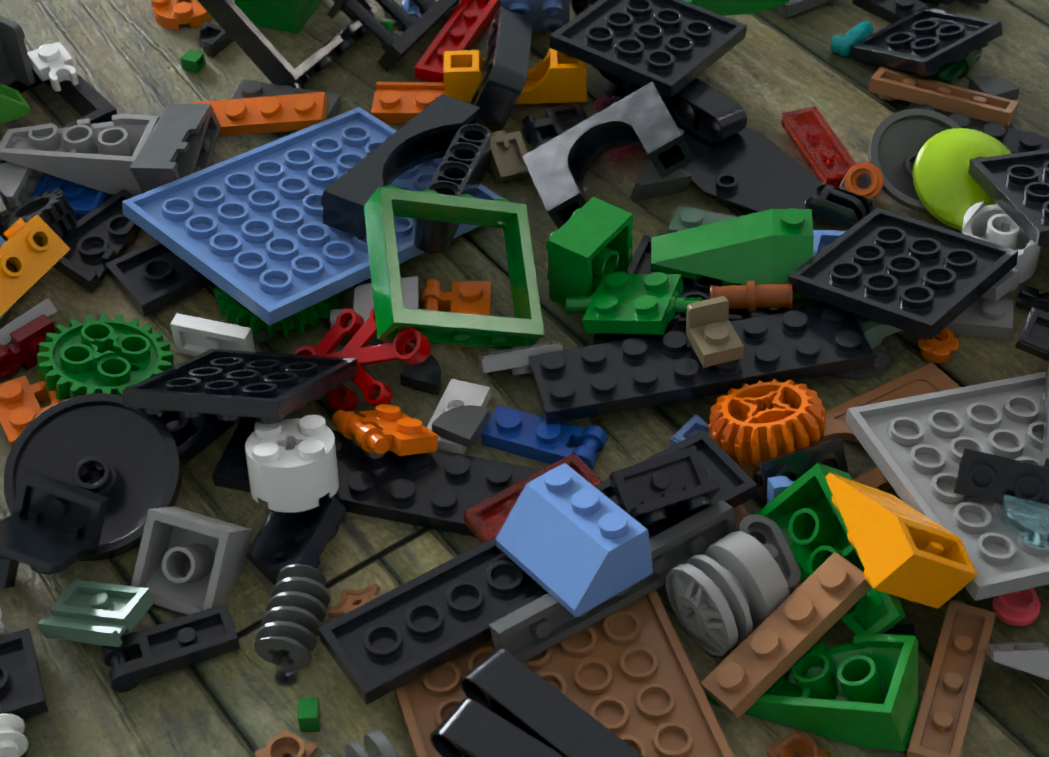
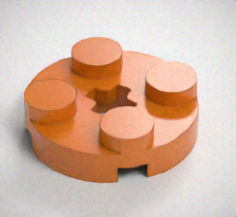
(175, 12)

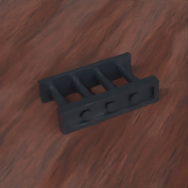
(412, 27)

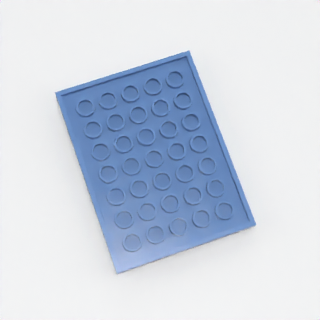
(259, 217)

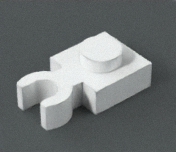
(54, 63)

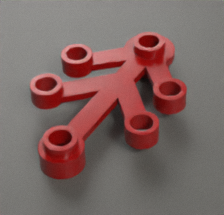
(362, 334)

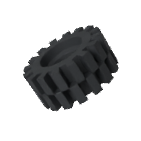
(51, 208)

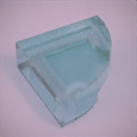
(1028, 518)

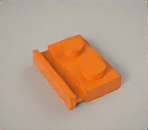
(403, 100)

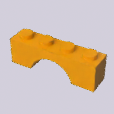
(551, 81)

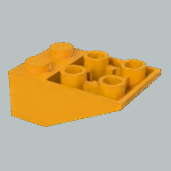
(900, 546)

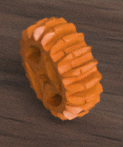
(767, 420)

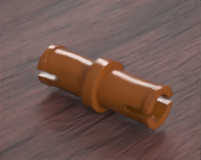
(755, 296)

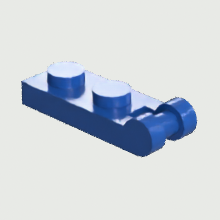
(533, 438)

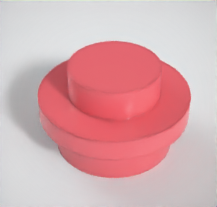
(1017, 607)

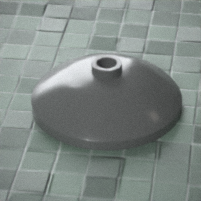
(896, 147)

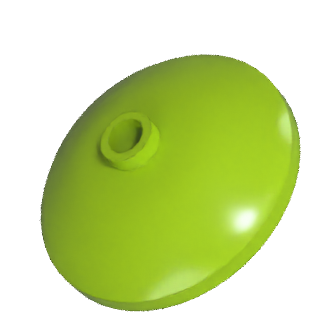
(943, 175)

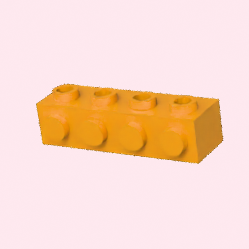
(26, 257)

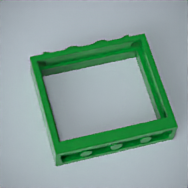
(442, 326)

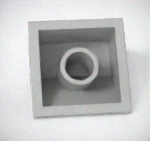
(189, 559)

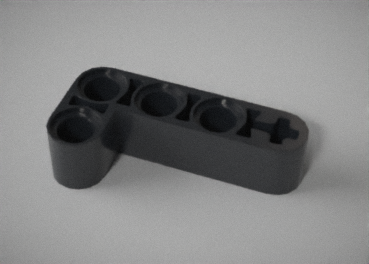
(504, 67)

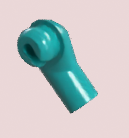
(843, 44)

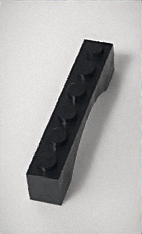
(416, 142)

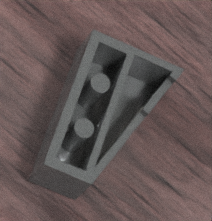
(177, 145)

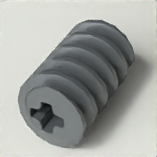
(293, 617)

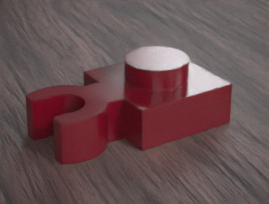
(24, 346)

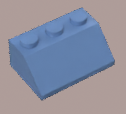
(575, 540)

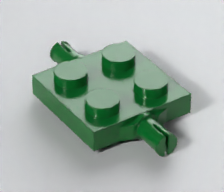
(632, 303)

